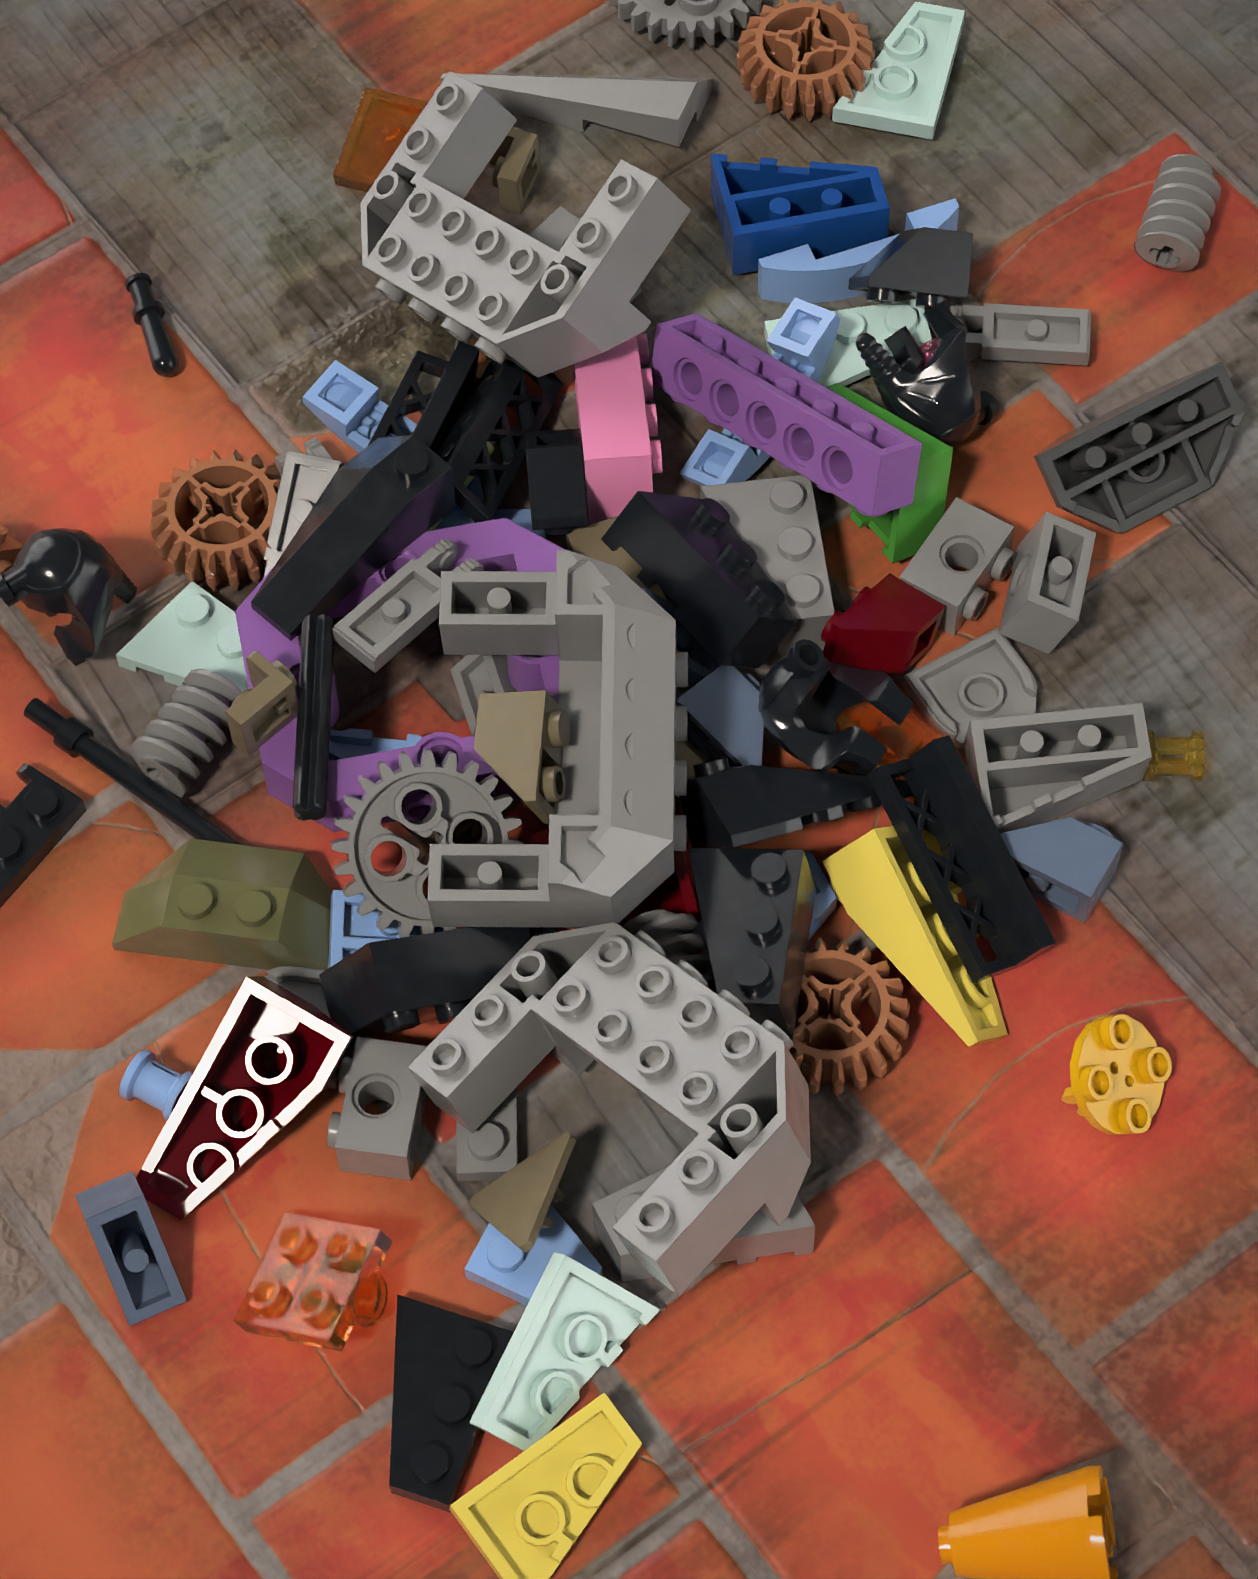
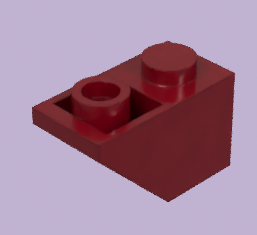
(883, 628)

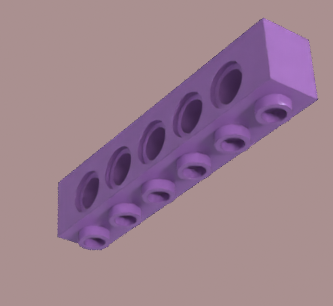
(786, 415)

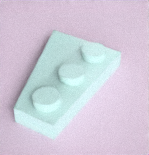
(908, 75)
(878, 320)
(187, 636)
(558, 1345)

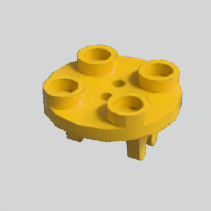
(1117, 1075)

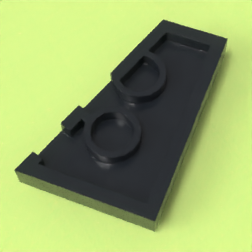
(438, 1383)

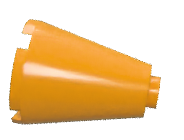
(1035, 1531)

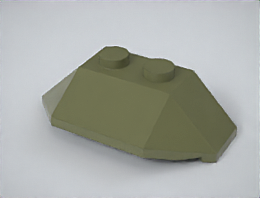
(229, 908)

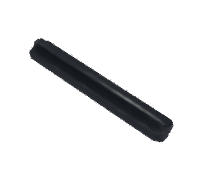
(313, 718)

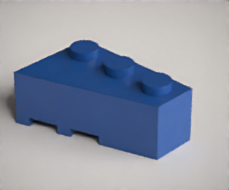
(785, 207)

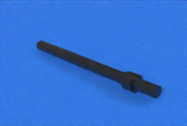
(78, 740)

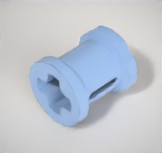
(153, 1083)

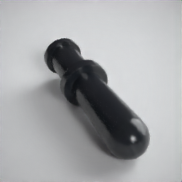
(149, 315)

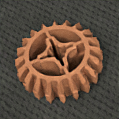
(804, 57)
(221, 539)
(854, 985)

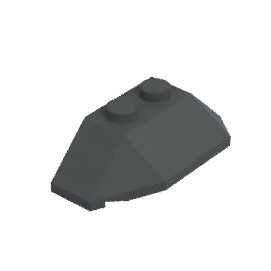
(1145, 452)

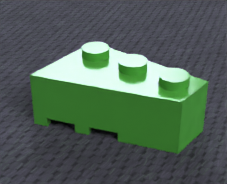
(908, 526)

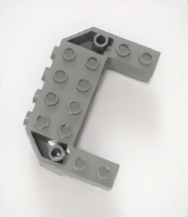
(491, 278)
(620, 768)
(673, 1042)

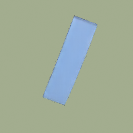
(827, 279)
(800, 341)
(353, 410)

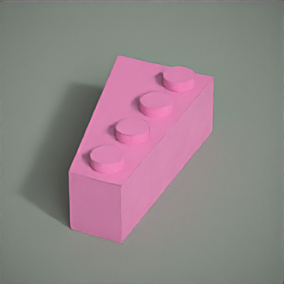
(617, 427)

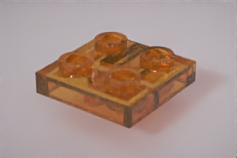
(317, 1282)

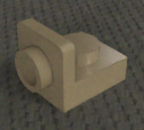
(516, 168)
(266, 708)

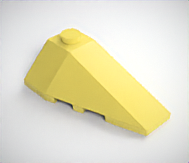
(895, 912)

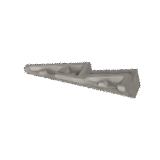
(638, 105)

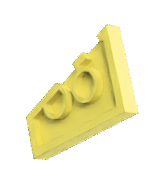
(547, 1495)

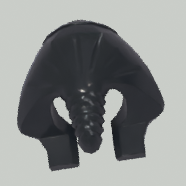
(940, 394)
(68, 575)
(806, 696)

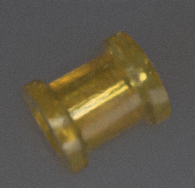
(1190, 765)

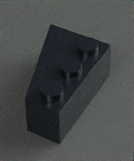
(707, 572)
(757, 925)
(416, 978)

